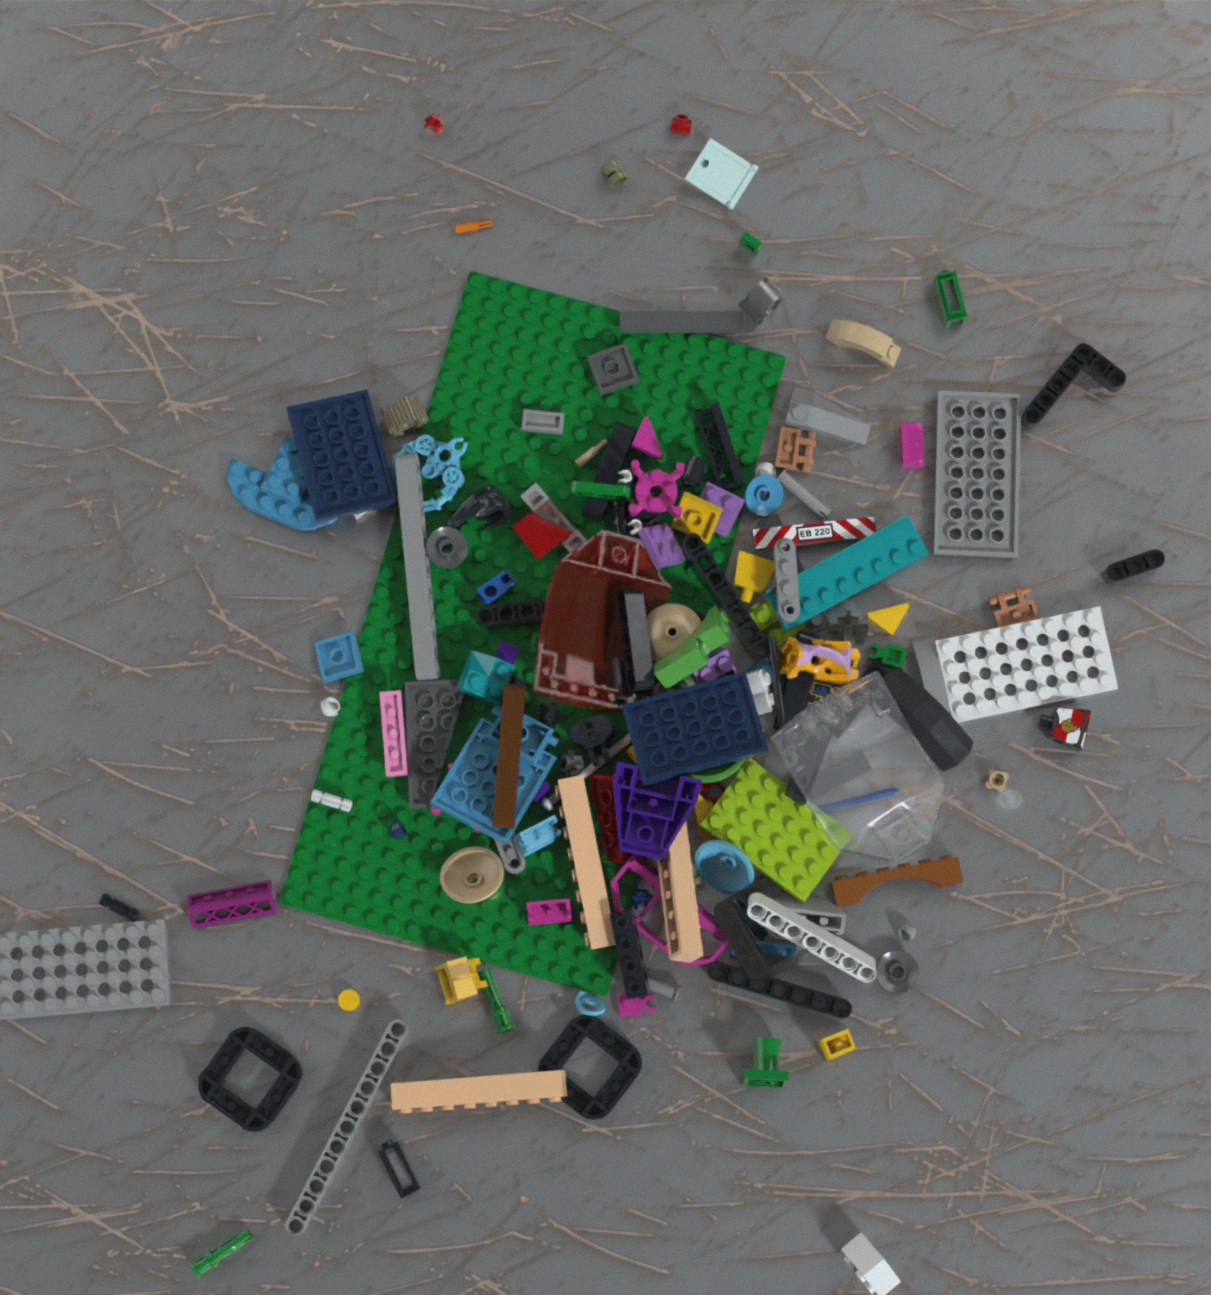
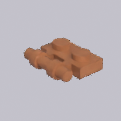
(788, 449)
(1015, 614)

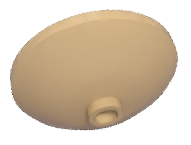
(667, 618)
(471, 866)

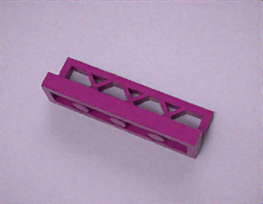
(229, 900)

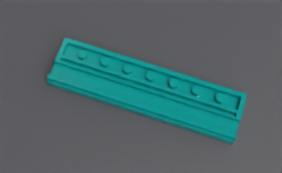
(854, 569)

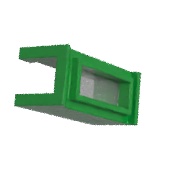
(950, 297)

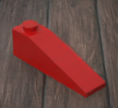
(603, 795)

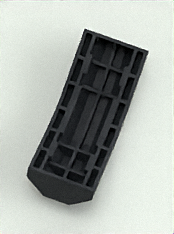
(929, 721)

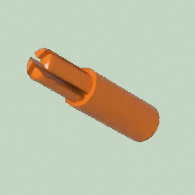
(472, 226)

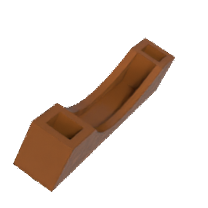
(940, 873)

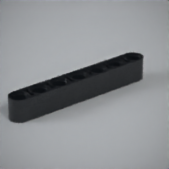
(724, 586)
(790, 989)

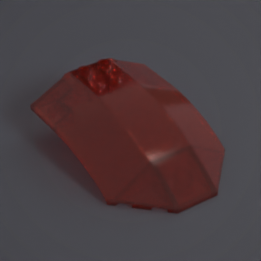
(582, 621)

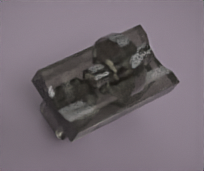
(857, 630)

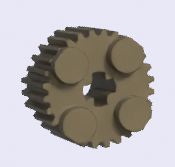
(404, 416)

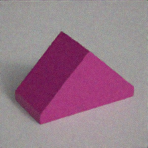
(646, 441)

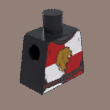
(1067, 727)

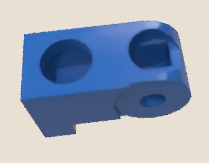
(495, 588)

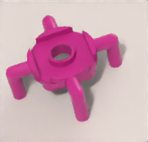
(656, 479)

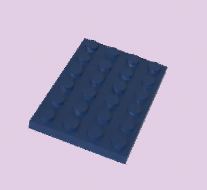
(341, 456)
(694, 728)

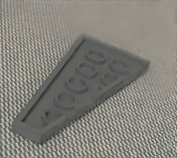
(430, 724)

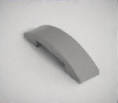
(540, 504)
(931, 671)

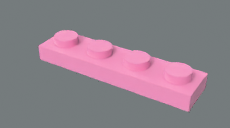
(393, 733)

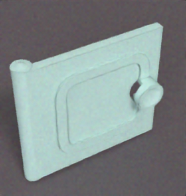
(724, 176)

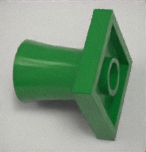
(766, 1065)

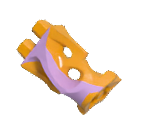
(831, 655)

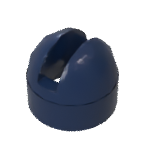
(397, 830)

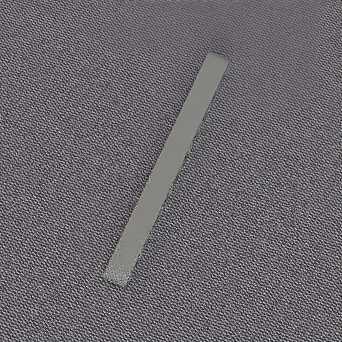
(417, 567)
(338, 1133)

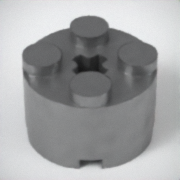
(762, 299)

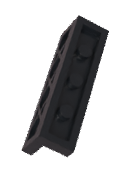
(725, 441)

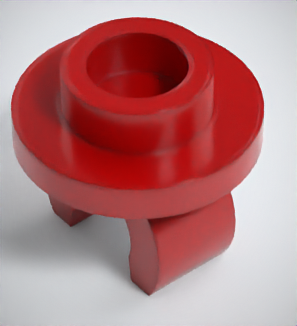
(434, 123)

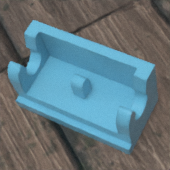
(537, 836)

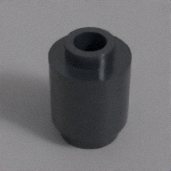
(693, 472)

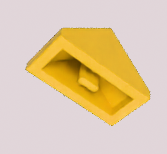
(836, 1044)

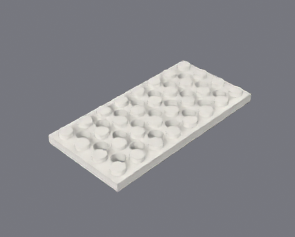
(1028, 631)

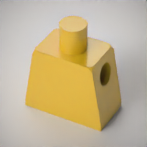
(752, 575)

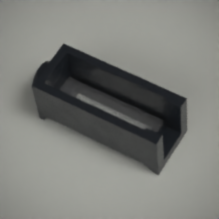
(399, 1168)

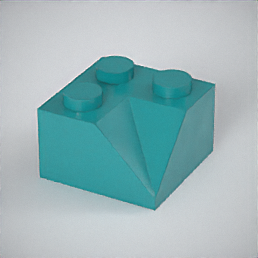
(485, 677)

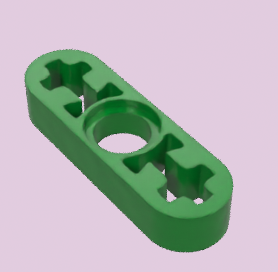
(599, 490)

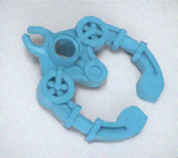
(434, 466)

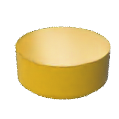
(349, 1000)

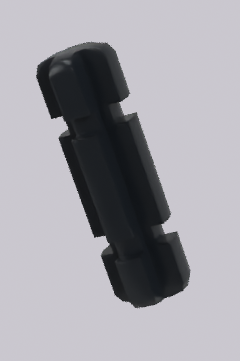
(119, 907)

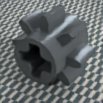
(571, 763)

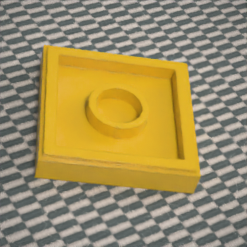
(697, 517)

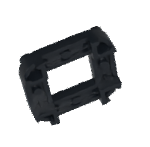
(610, 1042)
(226, 1058)

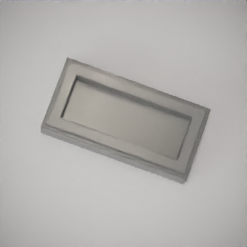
(542, 421)

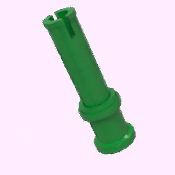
(502, 1009)
(213, 1257)

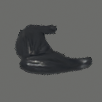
(482, 503)

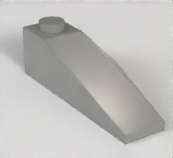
(817, 414)

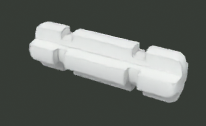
(331, 800)

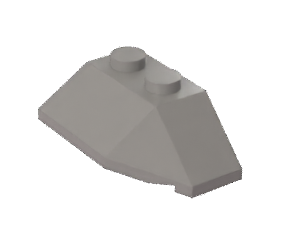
(815, 910)

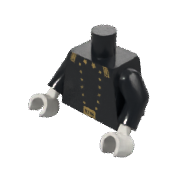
(643, 518)

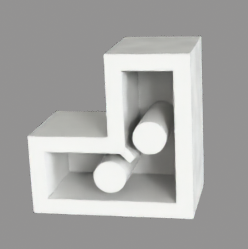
(870, 1266)

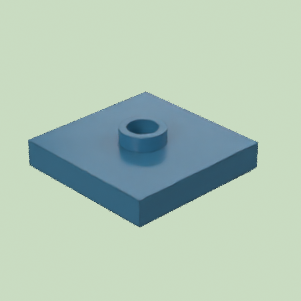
(338, 656)

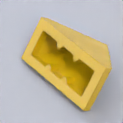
(888, 618)

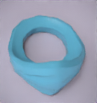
(586, 998)

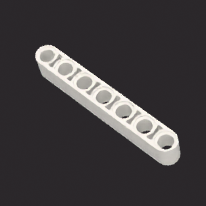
(806, 929)

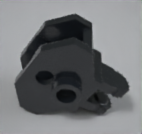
(594, 735)

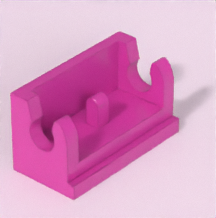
(911, 445)
(549, 912)

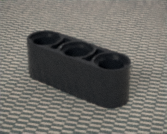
(1140, 560)

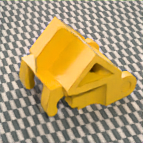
(459, 979)

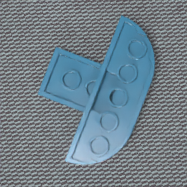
(276, 494)

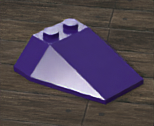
(653, 813)

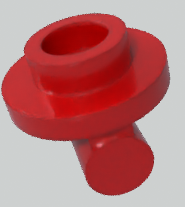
(681, 124)

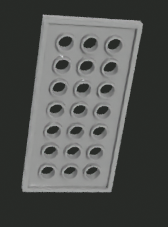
(945, 482)
(93, 979)

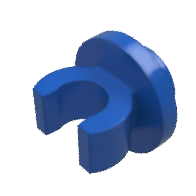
(640, 896)

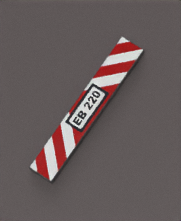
(814, 532)

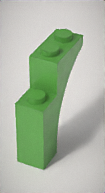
(695, 650)

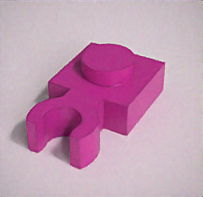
(633, 1006)

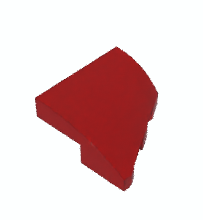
(540, 534)

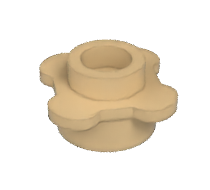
(1002, 777)

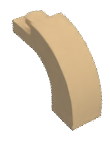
(864, 338)

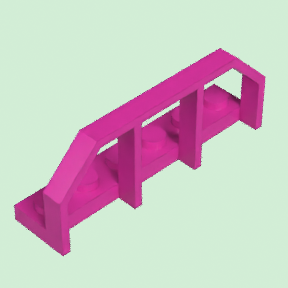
(641, 866)

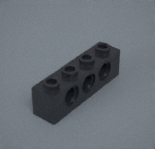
(630, 953)

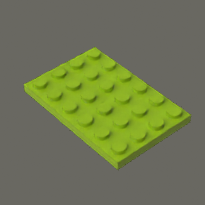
(772, 830)

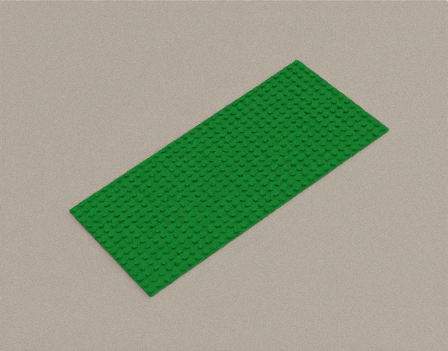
(506, 355)

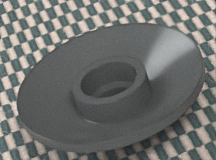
(446, 537)
(907, 966)

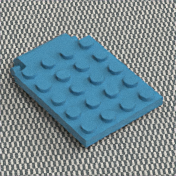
(470, 783)

